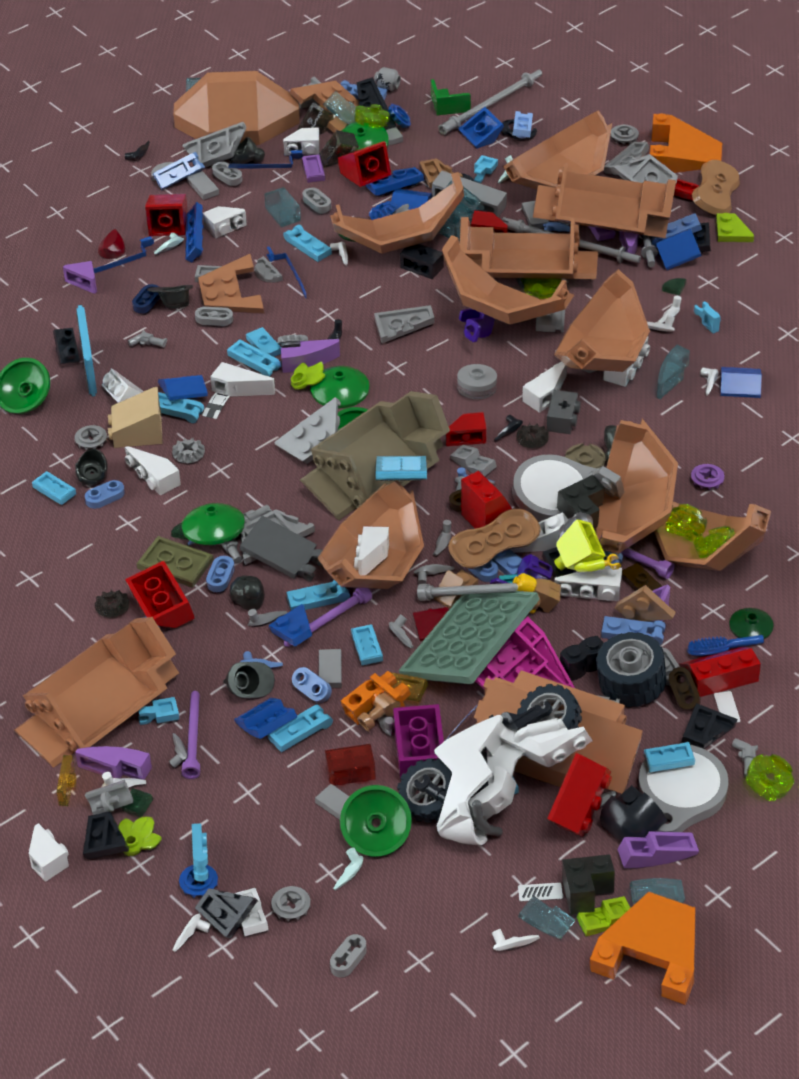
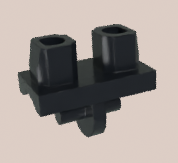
(66, 345)

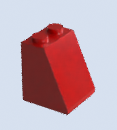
(366, 164)
(166, 214)
(481, 500)

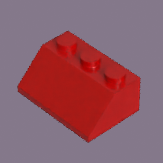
(160, 596)
(724, 670)
(580, 795)

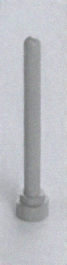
(426, 592)

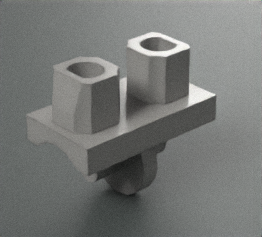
(109, 797)

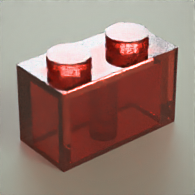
(350, 764)

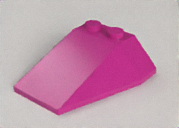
(526, 651)

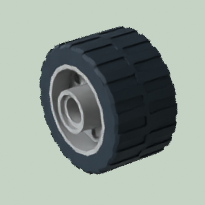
(631, 668)

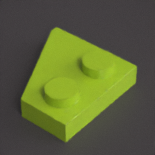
(732, 229)

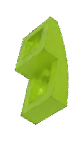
(604, 916)

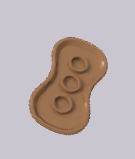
(716, 187)
(508, 531)

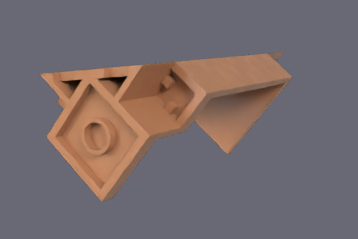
(607, 203)
(528, 253)
(118, 669)
(604, 720)

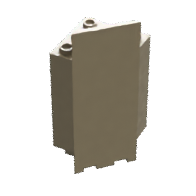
(348, 457)

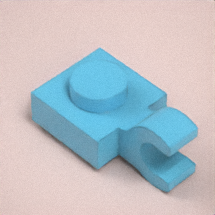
(484, 166)
(710, 318)
(162, 710)

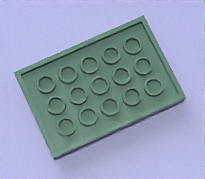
(469, 636)

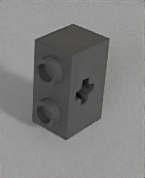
(562, 412)

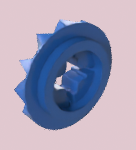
(399, 116)
(383, 210)
(188, 885)

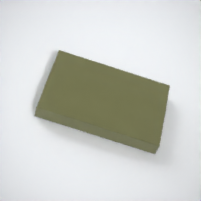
(183, 561)

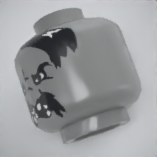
(387, 78)

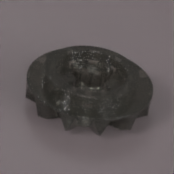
(526, 439)
(113, 609)

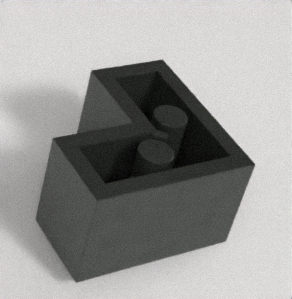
(582, 497)
(584, 879)

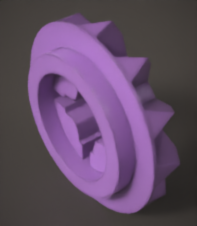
(704, 470)

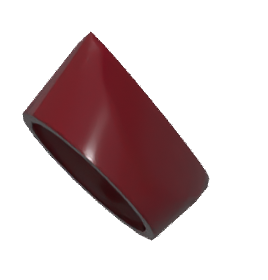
(112, 246)

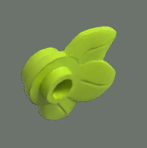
(306, 376)
(139, 834)

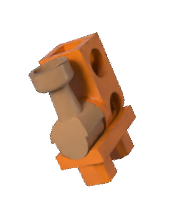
(375, 693)

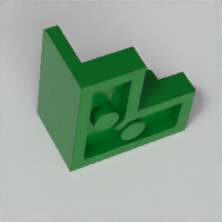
(449, 104)

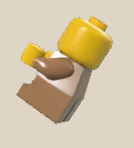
(546, 589)

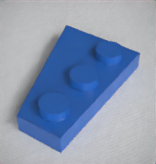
(396, 180)

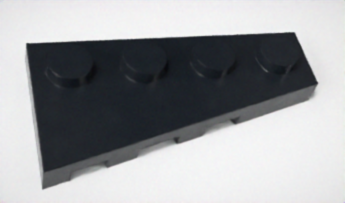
(369, 94)

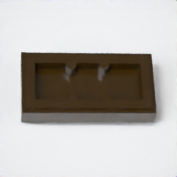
(638, 577)

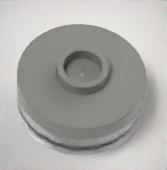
(476, 381)

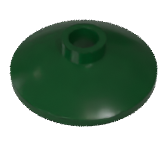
(751, 622)

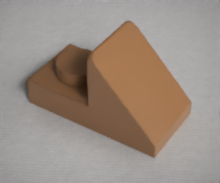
(450, 579)

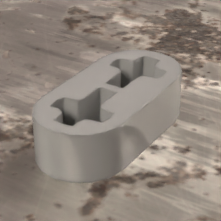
(344, 953)

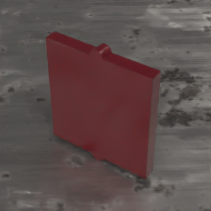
(427, 620)

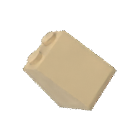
(136, 420)

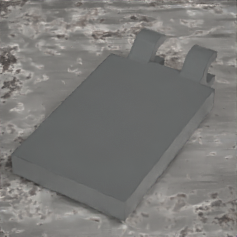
(281, 549)

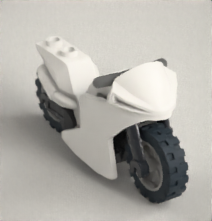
(482, 782)

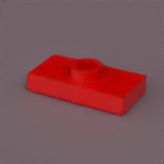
(684, 189)

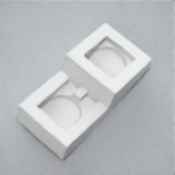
(255, 920)

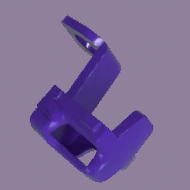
(477, 323)
(530, 566)

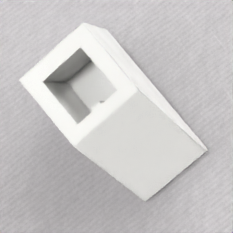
(303, 139)
(223, 220)
(46, 854)

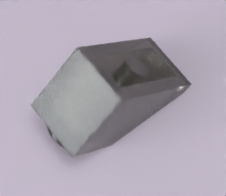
(317, 118)
(337, 146)

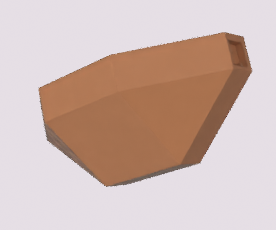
(234, 98)
(579, 145)
(403, 228)
(492, 298)
(607, 330)
(648, 483)
(387, 507)
(748, 534)

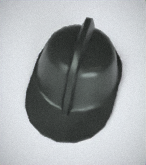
(173, 296)
(250, 679)

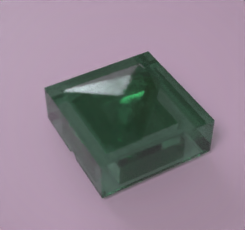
(140, 804)

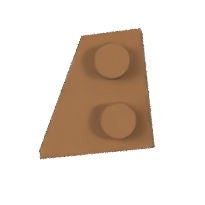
(432, 169)
(644, 606)

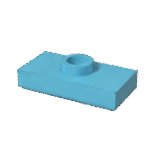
(263, 341)
(54, 488)
(366, 644)
(669, 757)

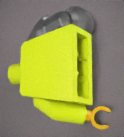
(581, 547)

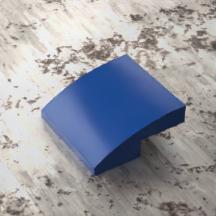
(265, 718)

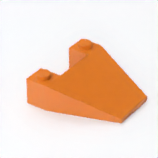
(687, 145)
(657, 933)

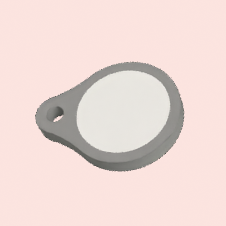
(541, 478)
(687, 792)

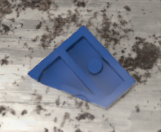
(292, 626)

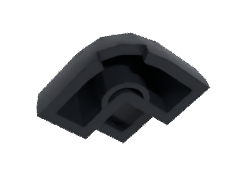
(631, 815)

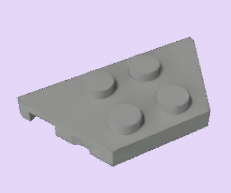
(217, 145)
(646, 169)
(311, 432)
(279, 517)

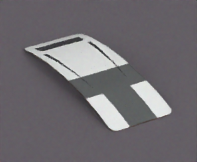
(215, 405)

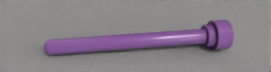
(663, 568)
(361, 595)
(191, 766)

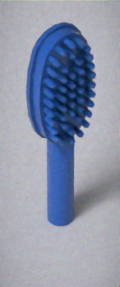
(717, 645)

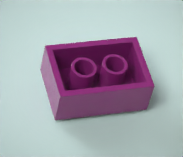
(417, 734)

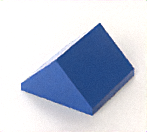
(678, 249)

